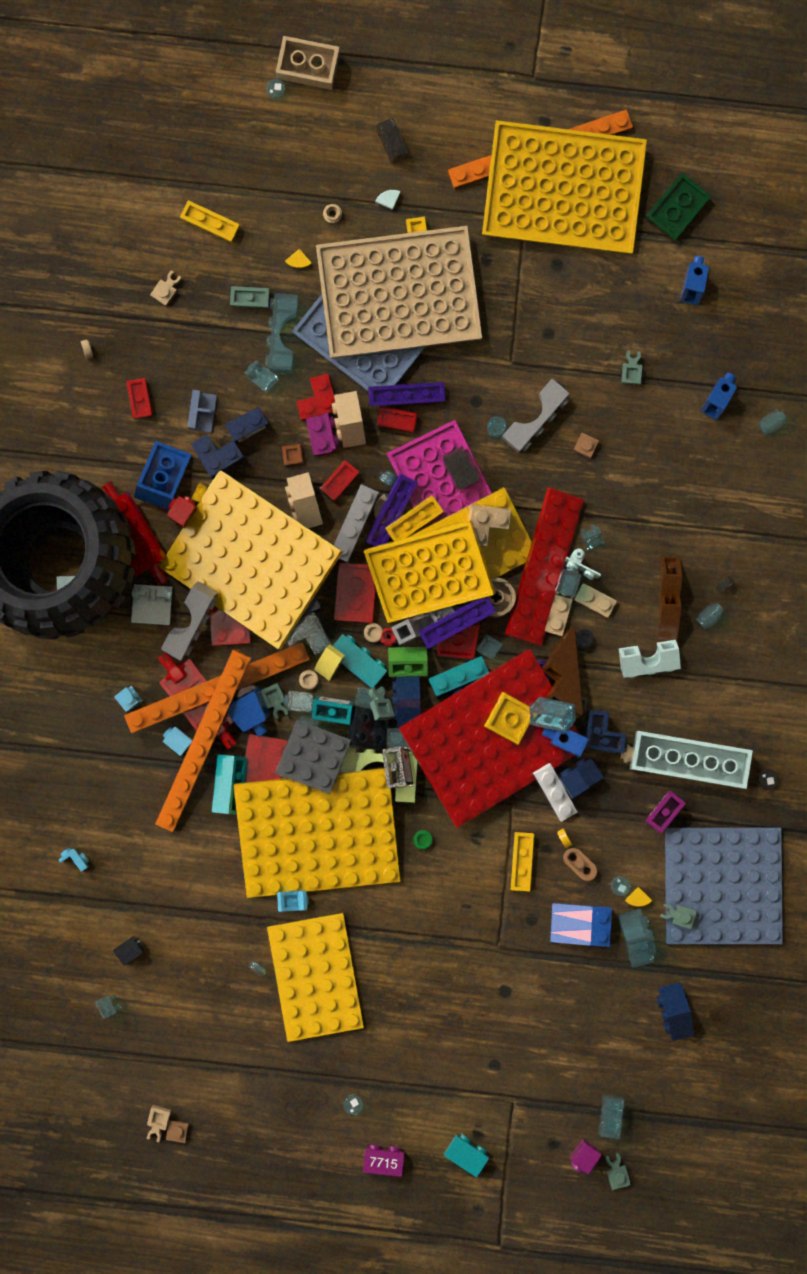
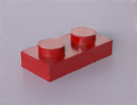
(139, 398)
(339, 480)

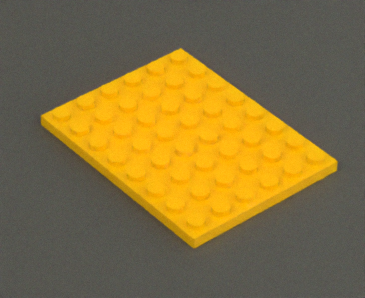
(564, 187)
(253, 557)
(314, 839)

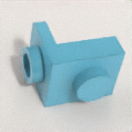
(79, 859)
(292, 901)

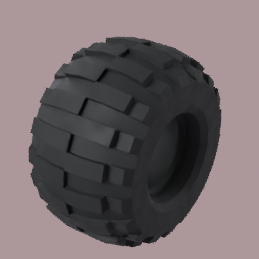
(70, 503)

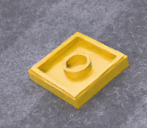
(509, 718)

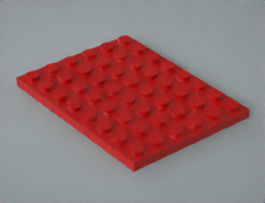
(470, 763)

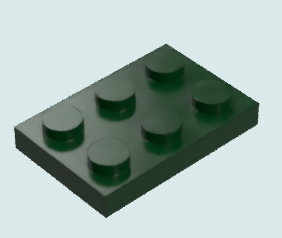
(678, 206)

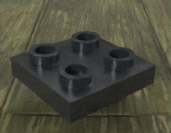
(366, 731)

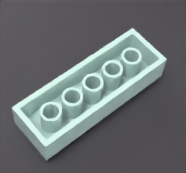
(691, 759)

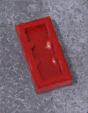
(396, 419)

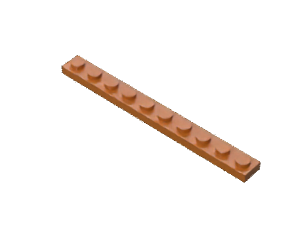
(480, 168)
(203, 692)
(203, 740)

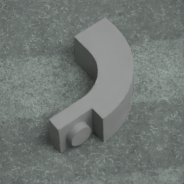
(408, 629)

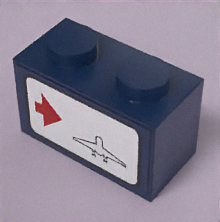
(247, 425)

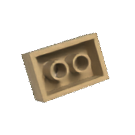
(307, 62)

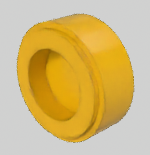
(564, 838)

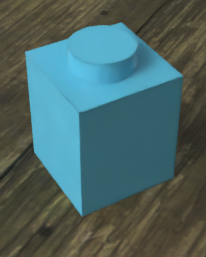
(177, 740)

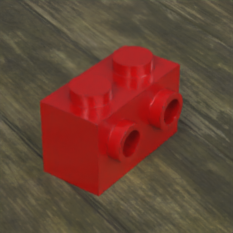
(181, 510)

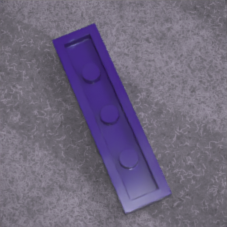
(406, 394)
(391, 509)
(456, 621)

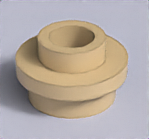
(332, 207)
(628, 754)

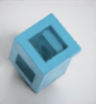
(128, 698)

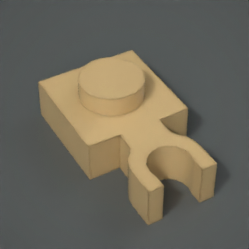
(164, 290)
(158, 1120)

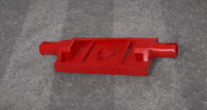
(146, 546)
(185, 677)

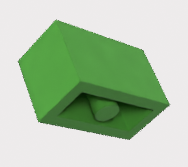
(407, 661)

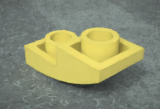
(329, 662)

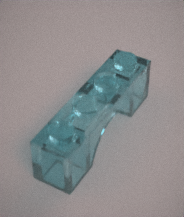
(284, 309)

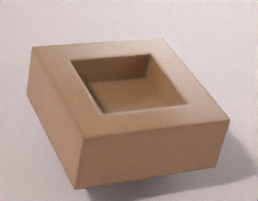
(586, 445)
(177, 1131)

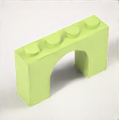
(357, 761)

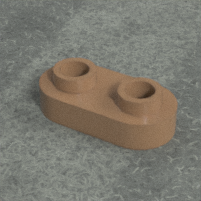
(579, 864)

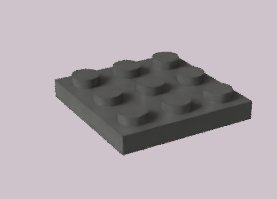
(313, 757)

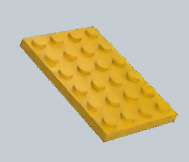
(505, 547)
(429, 571)
(315, 977)

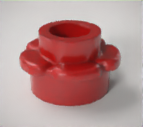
(388, 642)

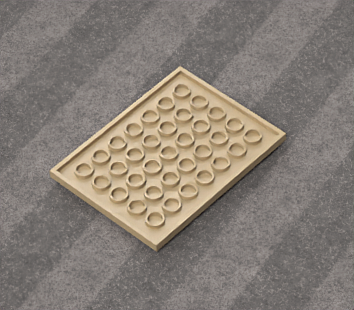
(398, 292)

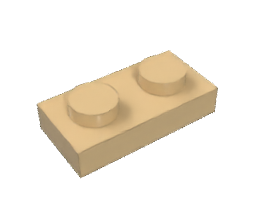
(595, 600)
(558, 615)

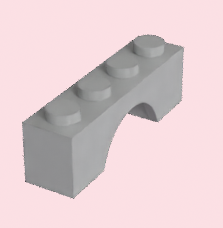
(519, 434)
(355, 521)
(199, 601)

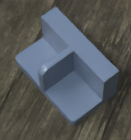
(201, 411)

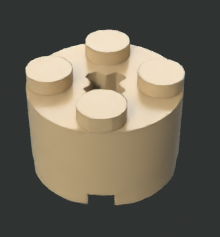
(507, 596)

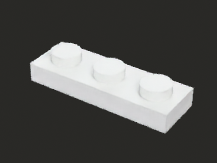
(555, 792)

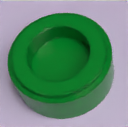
(422, 839)

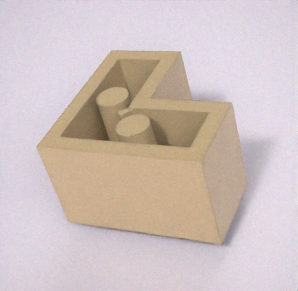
(349, 420)
(303, 500)
(486, 517)

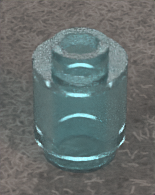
(772, 422)
(710, 615)

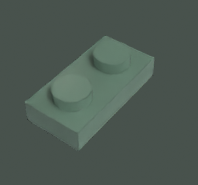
(249, 297)

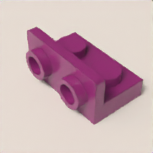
(321, 434)

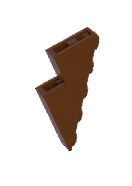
(669, 599)
(564, 669)

